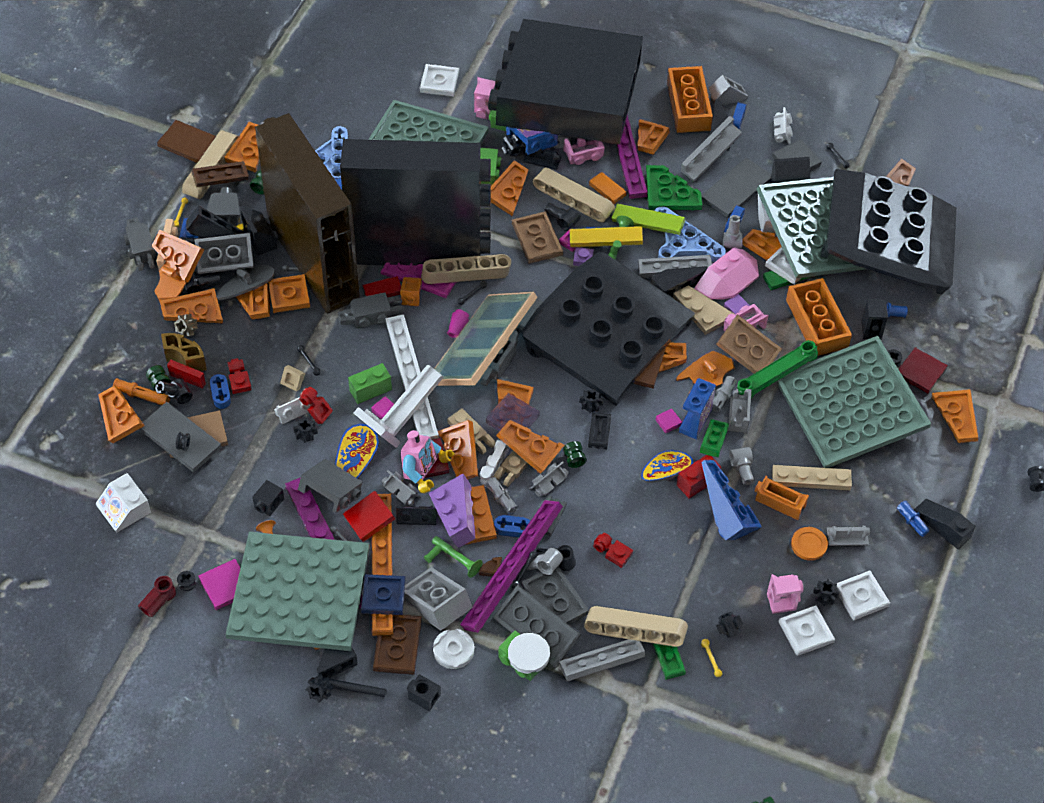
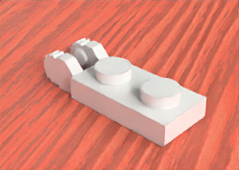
(494, 462)

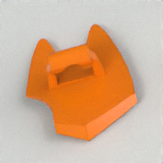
(170, 283)
(709, 368)

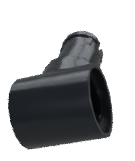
(565, 218)
(199, 281)
(177, 389)
(566, 551)

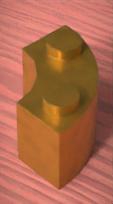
(183, 351)

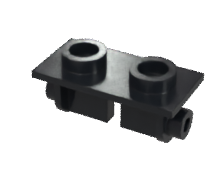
(546, 159)
(416, 515)

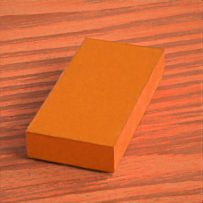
(607, 188)

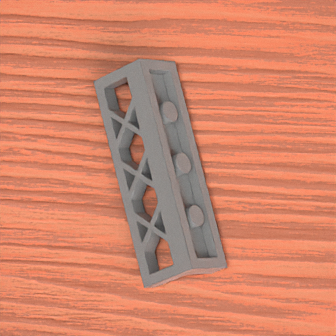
(710, 149)

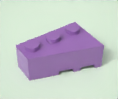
(455, 509)

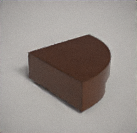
(490, 567)

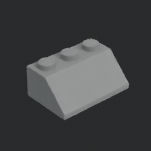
(225, 253)

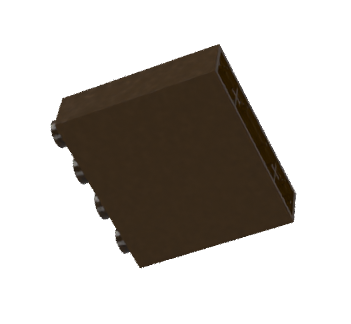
(308, 212)

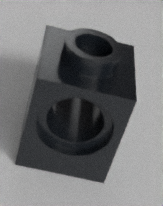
(268, 498)
(427, 699)

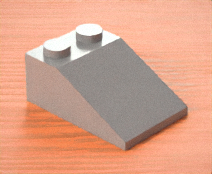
(437, 598)

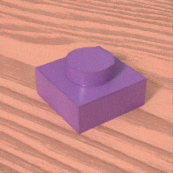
(582, 255)

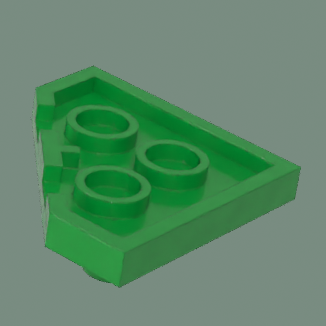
(670, 190)

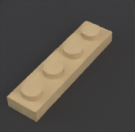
(812, 477)

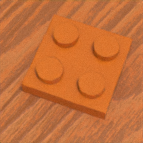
(289, 293)

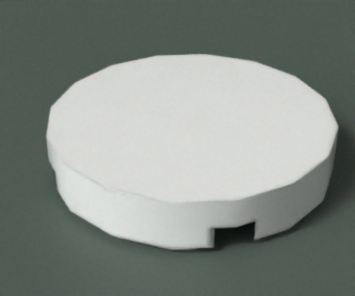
(453, 649)
(528, 653)

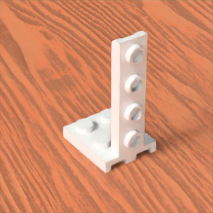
(404, 407)

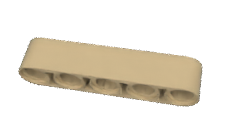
(213, 156)
(573, 195)
(466, 269)
(636, 626)

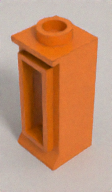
(780, 498)

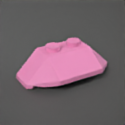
(729, 275)

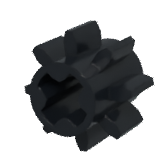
(512, 145)
(591, 400)
(305, 430)
(826, 592)
(729, 624)
(319, 688)

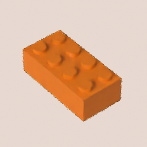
(689, 99)
(818, 316)

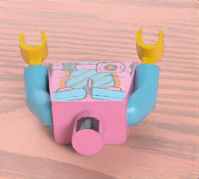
(418, 458)

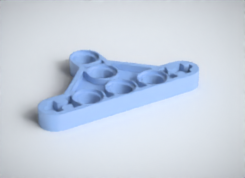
(329, 153)
(690, 244)

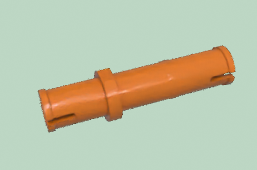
(133, 389)

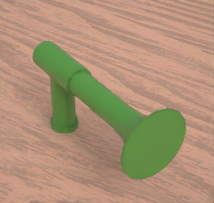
(623, 221)
(440, 545)

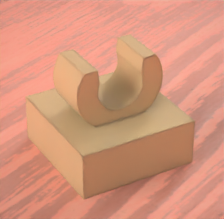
(292, 378)

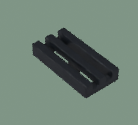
(599, 443)

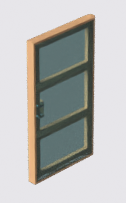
(483, 338)

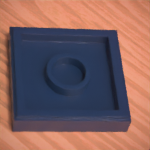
(383, 594)

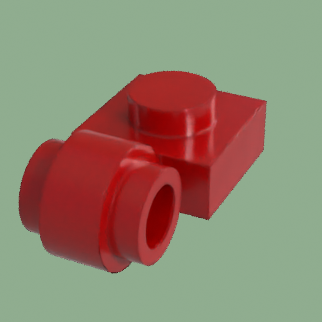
(239, 380)
(319, 407)
(616, 553)

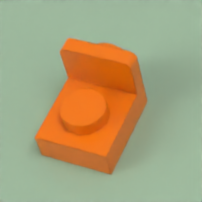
(411, 291)

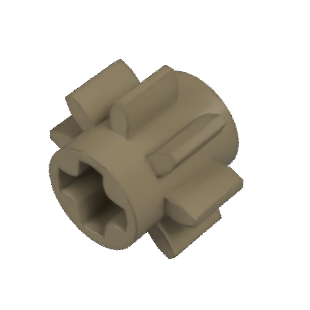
(186, 325)

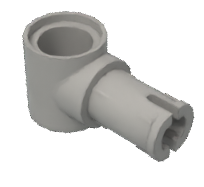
(733, 237)
(742, 460)
(546, 562)

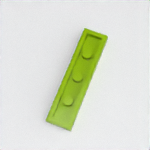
(650, 219)

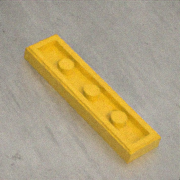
(605, 236)

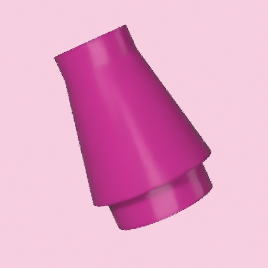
(458, 322)

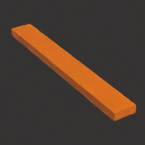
(382, 565)

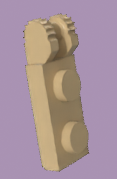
(479, 433)
(513, 465)

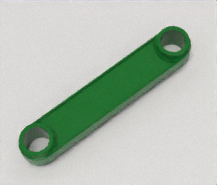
(778, 369)

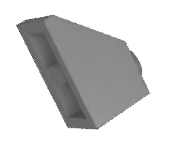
(727, 91)

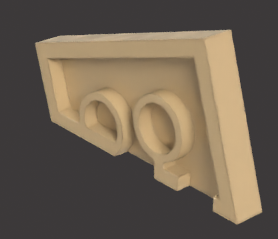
(708, 313)

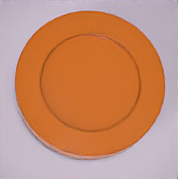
(809, 543)

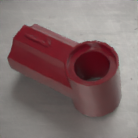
(157, 597)

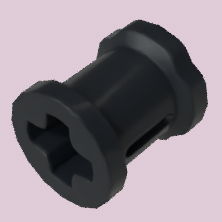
(1037, 478)

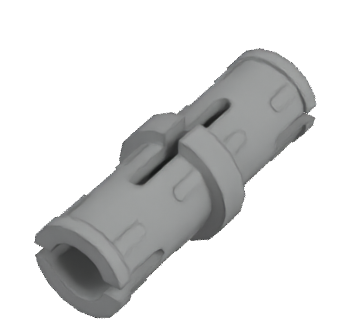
(723, 393)
(501, 496)

